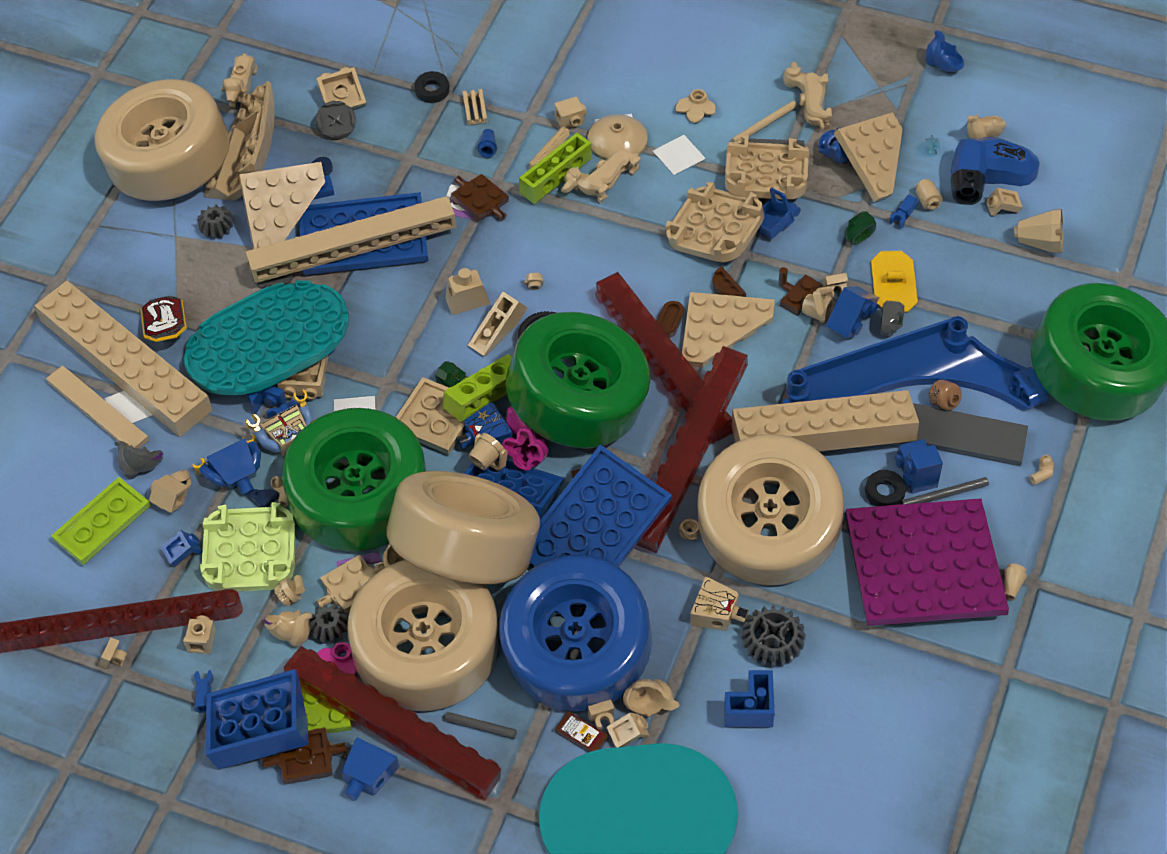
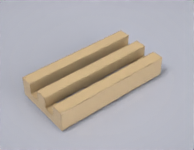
(473, 96)

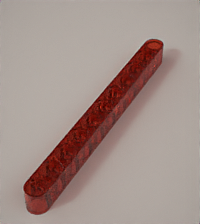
(125, 622)

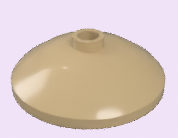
(616, 134)

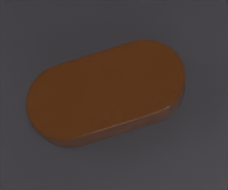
(671, 317)

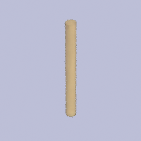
(766, 121)

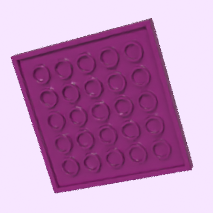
(925, 562)

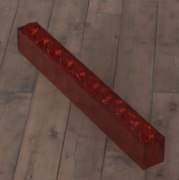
(658, 348)
(695, 438)
(394, 724)

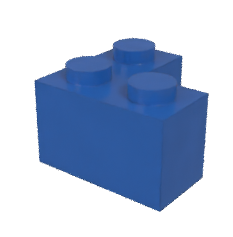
(850, 310)
(919, 465)
(751, 707)

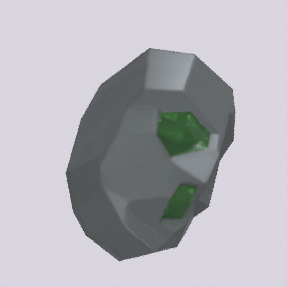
(891, 317)

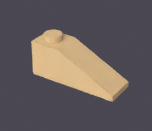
(497, 324)

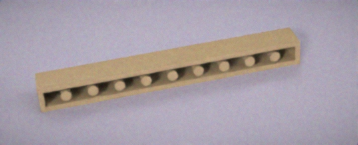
(351, 239)

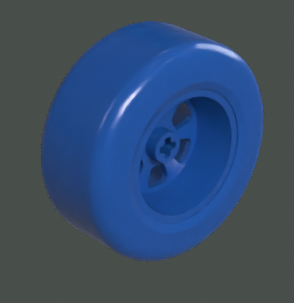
(555, 589)

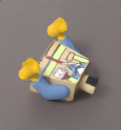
(281, 429)

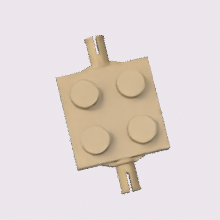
(346, 582)

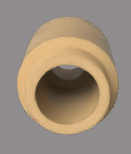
(928, 194)

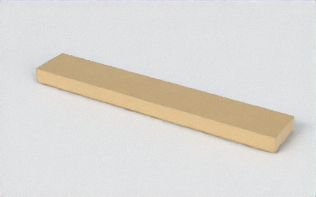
(96, 408)

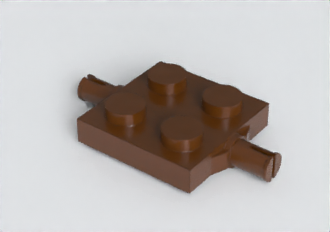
(480, 197)
(307, 761)

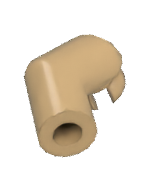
(1045, 471)
(277, 484)

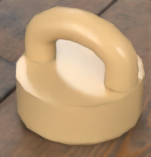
(182, 475)

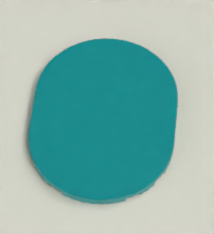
(266, 337)
(639, 803)

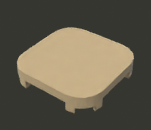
(766, 166)
(715, 223)

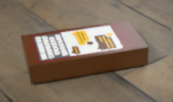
(581, 733)

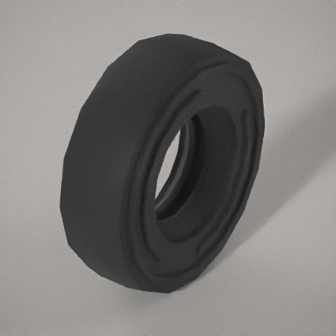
(428, 78)
(885, 476)

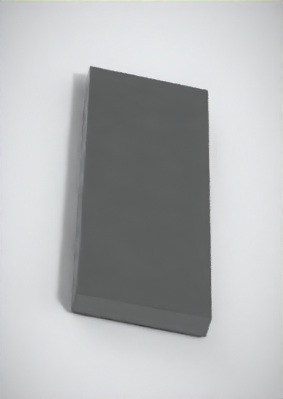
(971, 434)

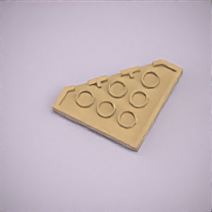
(873, 152)
(278, 199)
(721, 322)

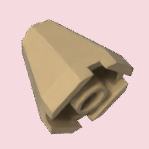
(1042, 231)

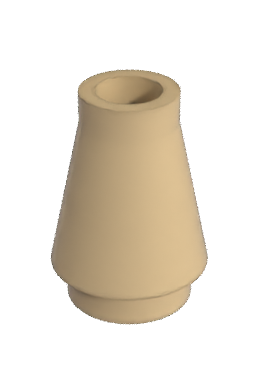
(1013, 580)

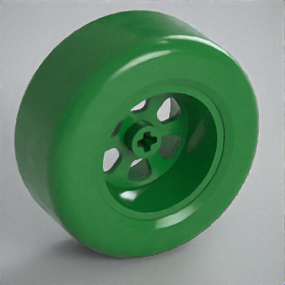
(1088, 379)
(571, 407)
(342, 440)

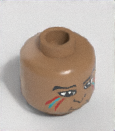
(945, 395)

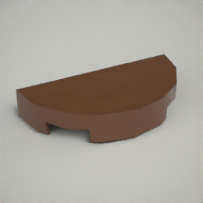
(725, 284)

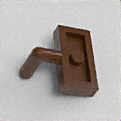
(796, 294)

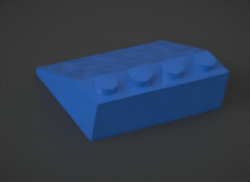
(534, 485)
(255, 720)

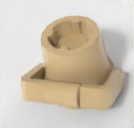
(818, 305)
(487, 451)

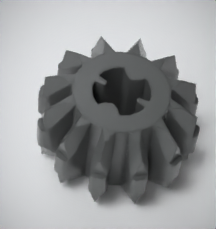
(215, 221)
(337, 623)

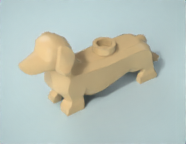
(240, 80)
(812, 94)
(603, 177)

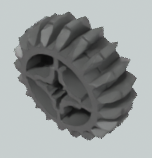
(771, 644)

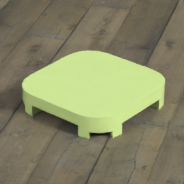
(248, 548)

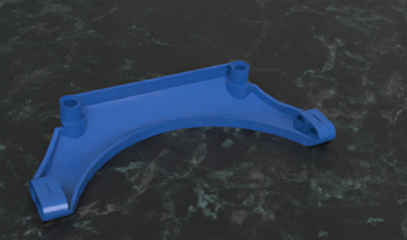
(919, 359)

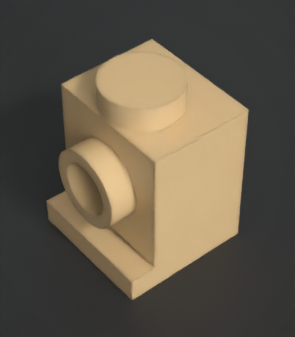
(200, 635)

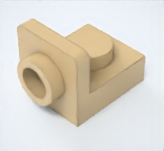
(1004, 200)
(628, 729)

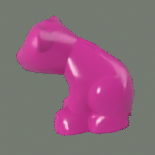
(528, 448)

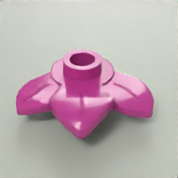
(344, 663)

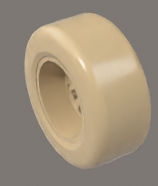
(172, 161)
(797, 470)
(462, 527)
(416, 679)

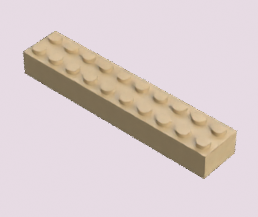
(124, 358)

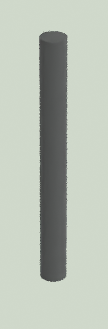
(946, 492)

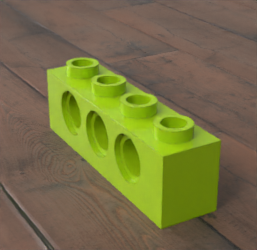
(552, 169)
(477, 390)

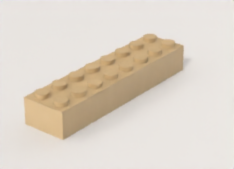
(834, 421)

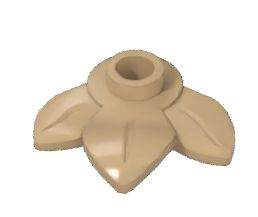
(696, 106)

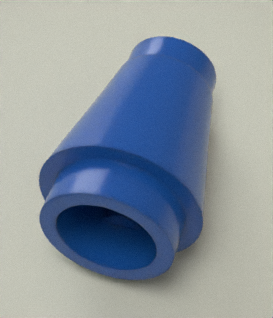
(487, 145)

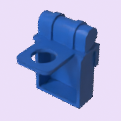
(777, 214)

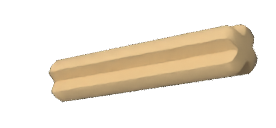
(557, 139)

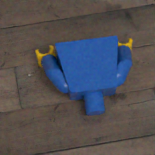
(232, 465)

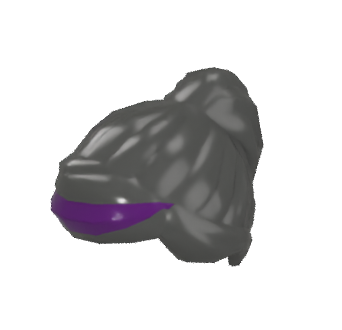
(136, 460)

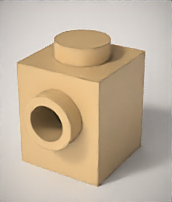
(570, 112)
(168, 493)

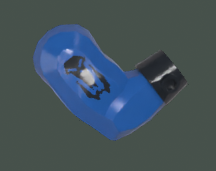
(991, 162)

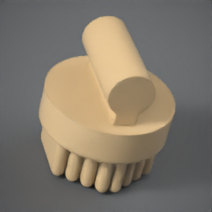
(290, 591)

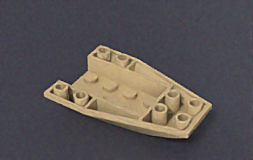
(249, 144)

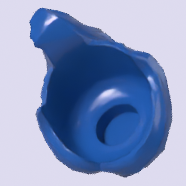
(943, 54)
(831, 148)

